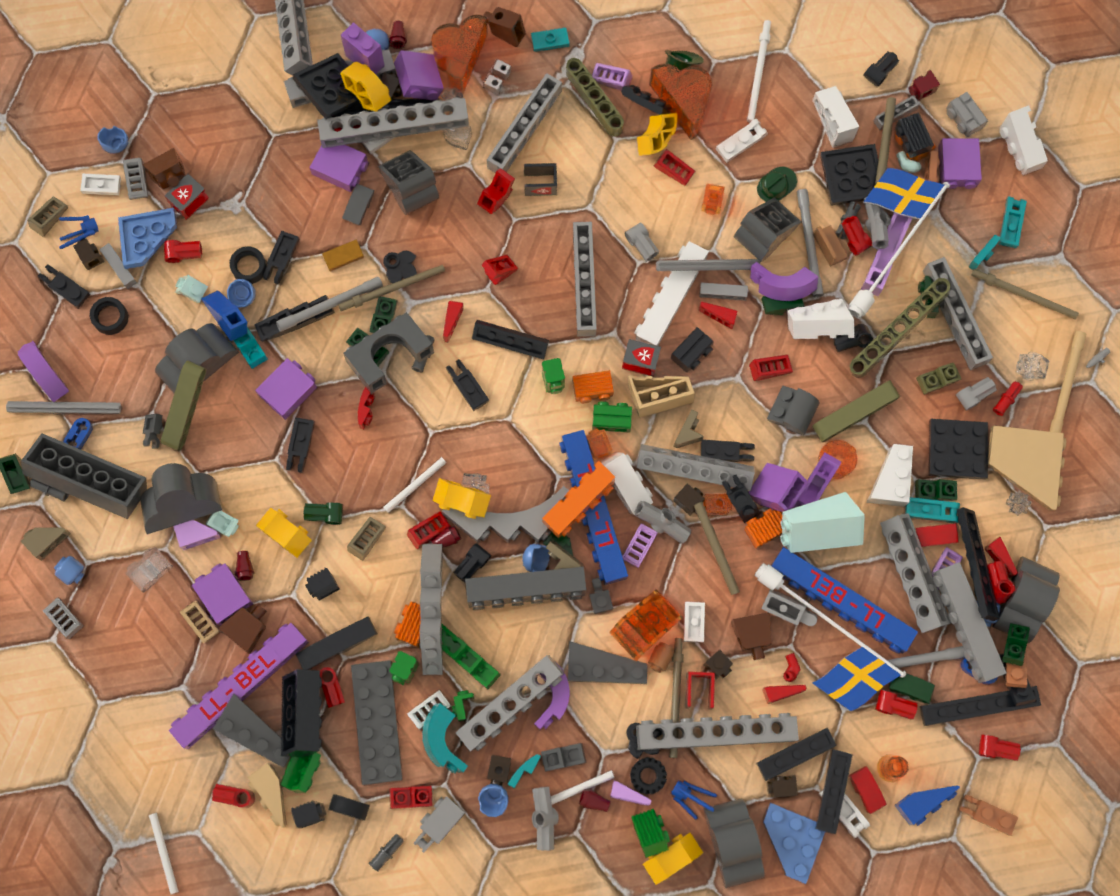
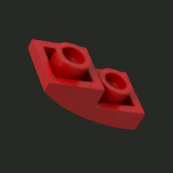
(365, 413)
(938, 535)
(868, 789)
(410, 797)

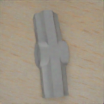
(877, 225)
(662, 521)
(544, 818)

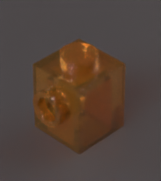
(712, 199)
(598, 444)
(717, 504)

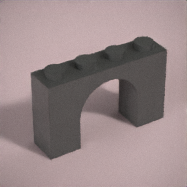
(399, 331)

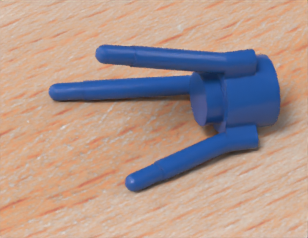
(88, 228)
(682, 791)

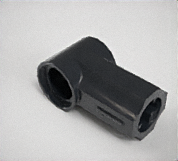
(879, 71)
(843, 343)
(475, 559)

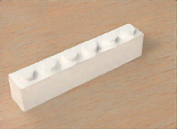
(670, 298)

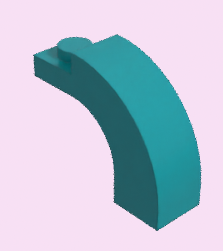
(434, 739)

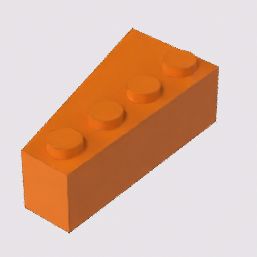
(579, 500)

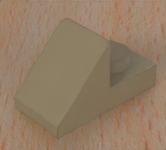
(687, 435)
(567, 559)

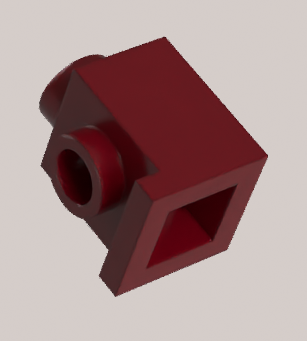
(924, 86)

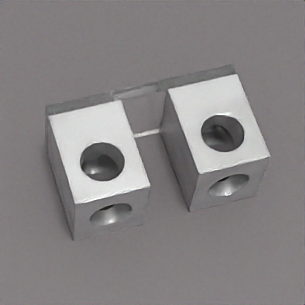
(499, 69)

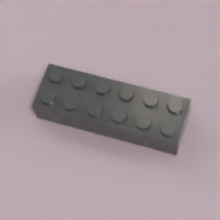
(84, 475)
(525, 587)

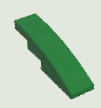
(468, 658)

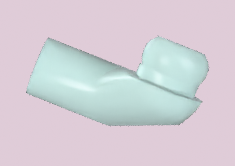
(906, 164)

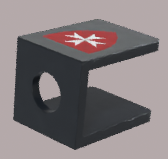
(540, 170)

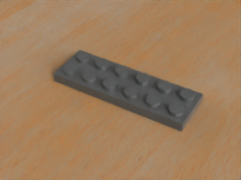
(376, 723)

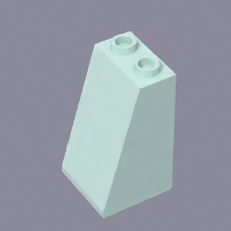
(823, 525)

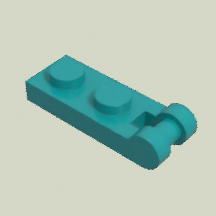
(1012, 222)
(932, 510)

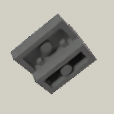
(793, 409)

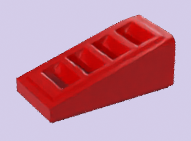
(671, 172)
(453, 314)
(721, 314)
(759, 370)
(425, 524)
(998, 552)
(777, 693)

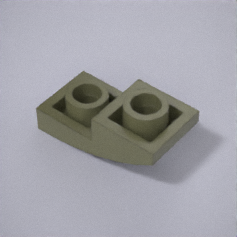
(938, 378)

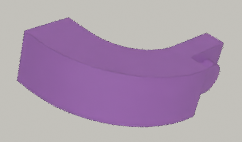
(784, 287)
(42, 371)
(818, 480)
(559, 702)

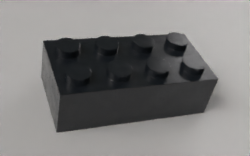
(301, 713)

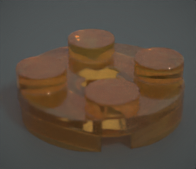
(846, 452)

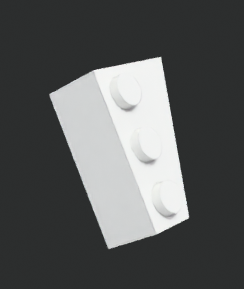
(835, 116)
(1022, 141)
(821, 319)
(894, 478)
(627, 481)

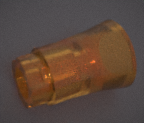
(886, 770)

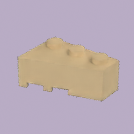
(659, 394)

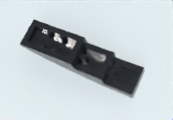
(268, 329)
(336, 643)

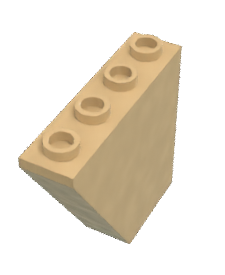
(1029, 461)

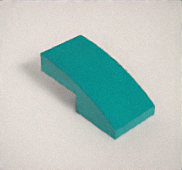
(250, 349)
(528, 767)

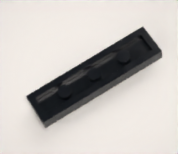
(510, 339)
(796, 754)
(833, 791)

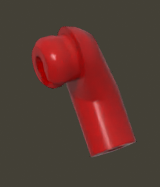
(793, 669)

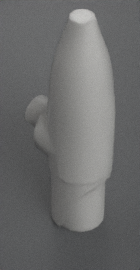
(1098, 358)

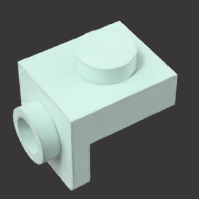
(191, 288)
(222, 523)

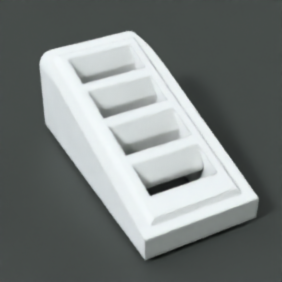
(413, 717)

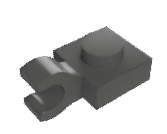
(151, 428)
(600, 599)

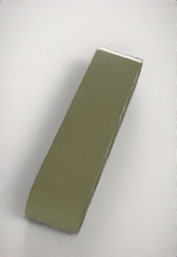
(598, 104)
(183, 405)
(856, 411)

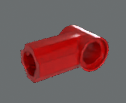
(858, 239)
(176, 251)
(1002, 586)
(332, 689)
(891, 704)
(993, 747)
(231, 795)

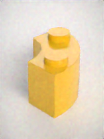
(366, 86)
(657, 134)
(465, 499)
(284, 532)
(680, 853)

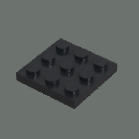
(325, 86)
(850, 173)
(958, 449)

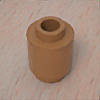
(661, 657)

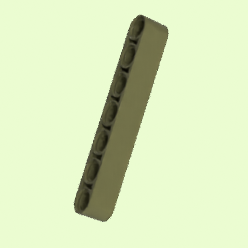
(909, 323)

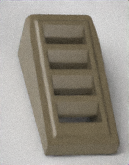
(51, 219)
(361, 554)

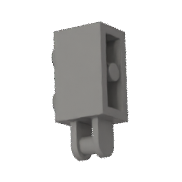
(788, 609)
(439, 822)

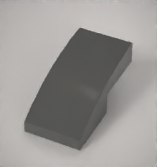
(357, 204)
(563, 757)

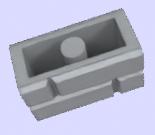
(966, 115)

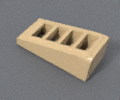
(189, 608)

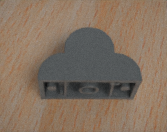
(410, 181)
(766, 228)
(201, 346)
(178, 497)
(1033, 597)
(735, 843)

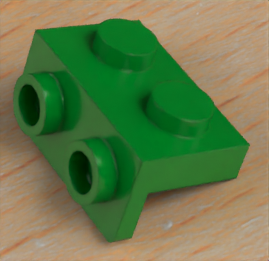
(300, 772)

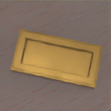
(343, 255)

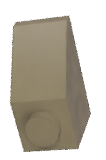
(43, 540)

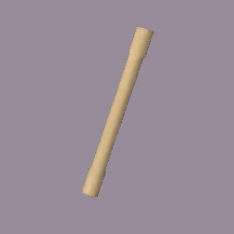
(1077, 347)

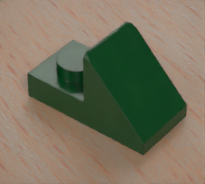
(12, 473)

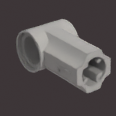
(639, 237)
(974, 394)

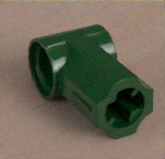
(328, 513)

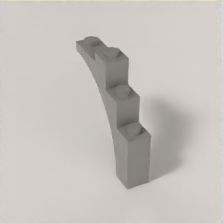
(507, 524)
(431, 609)

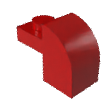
(496, 193)

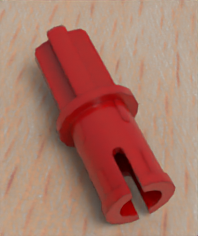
(1007, 398)

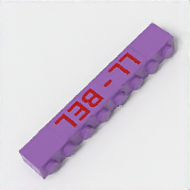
(242, 683)

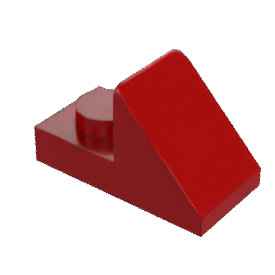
(499, 268)

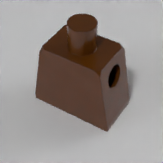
(506, 25)
(166, 169)
(245, 627)
(753, 633)

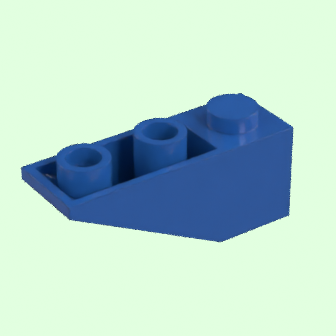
(226, 315)
(918, 804)

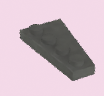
(598, 666)
(247, 729)

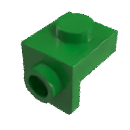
(459, 709)

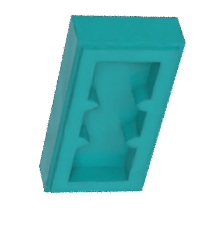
(550, 39)
(985, 253)

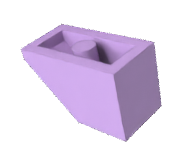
(194, 534)

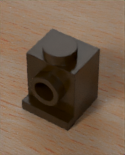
(88, 254)
(782, 787)

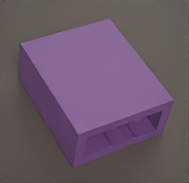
(362, 48)
(418, 75)
(960, 162)
(339, 166)
(286, 388)
(778, 487)
(221, 593)

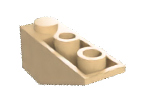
(268, 786)

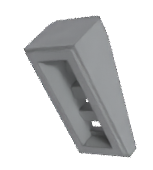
(134, 166)
(73, 629)

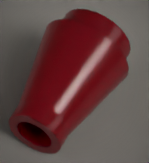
(398, 36)
(448, 537)
(244, 568)
(592, 800)

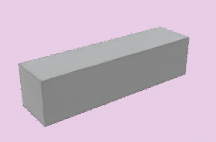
(901, 110)
(117, 265)
(723, 291)

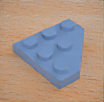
(144, 234)
(793, 840)

